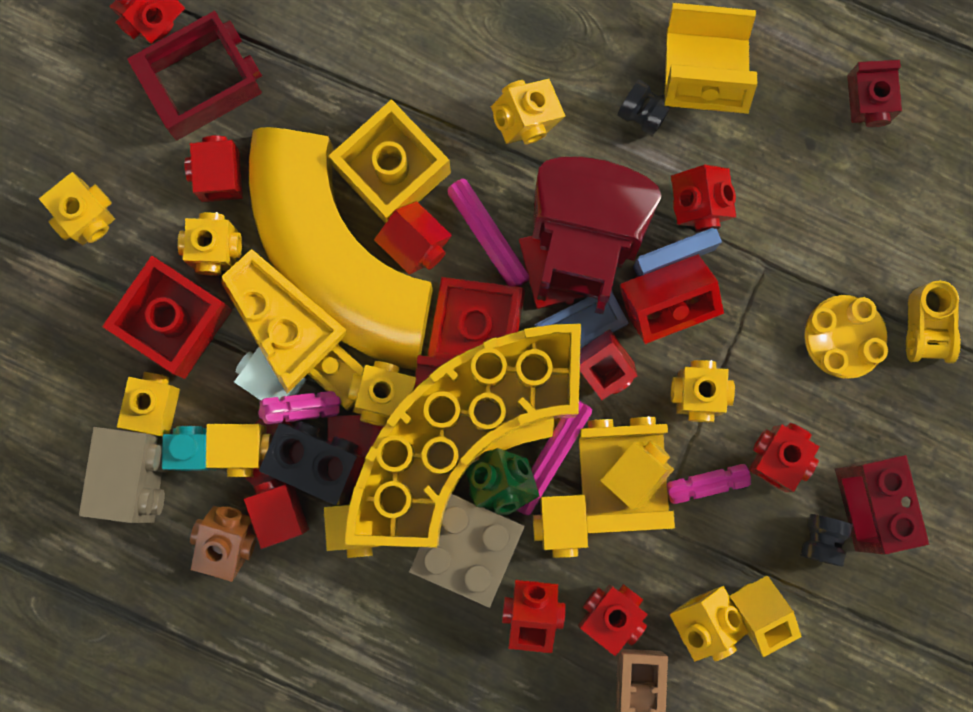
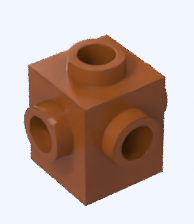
(222, 542)

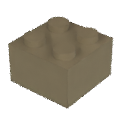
(123, 477)
(471, 551)

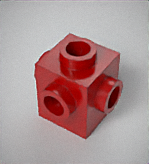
(146, 18)
(703, 197)
(770, 460)
(533, 616)
(626, 629)

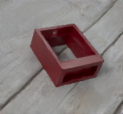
(180, 45)
(874, 507)

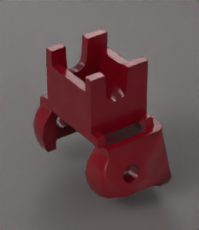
(589, 223)

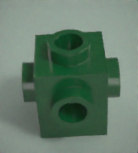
(501, 482)

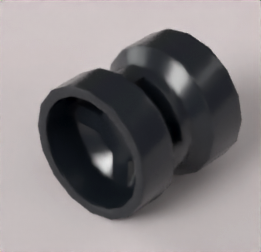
(653, 113)
(826, 540)

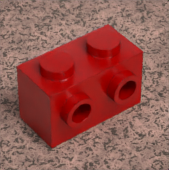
(672, 298)

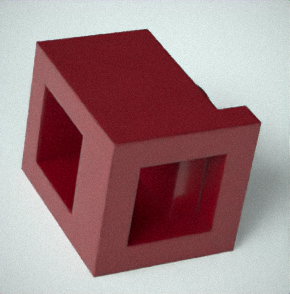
(864, 103)

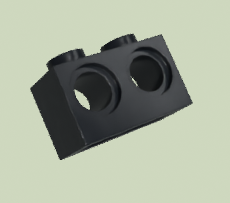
(311, 471)

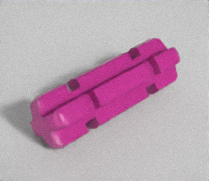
(299, 407)
(708, 483)

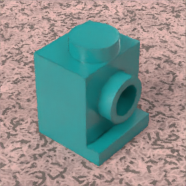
(185, 449)

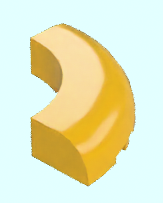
(318, 254)
(451, 422)

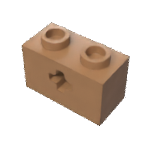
(641, 681)

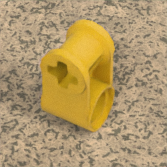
(933, 327)

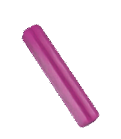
(488, 233)
(556, 451)

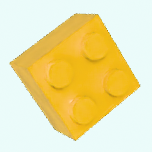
(390, 161)

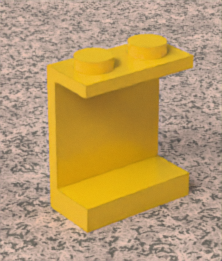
(709, 58)
(599, 450)

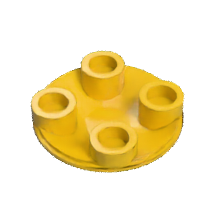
(846, 336)

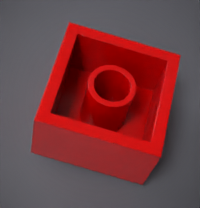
(167, 317)

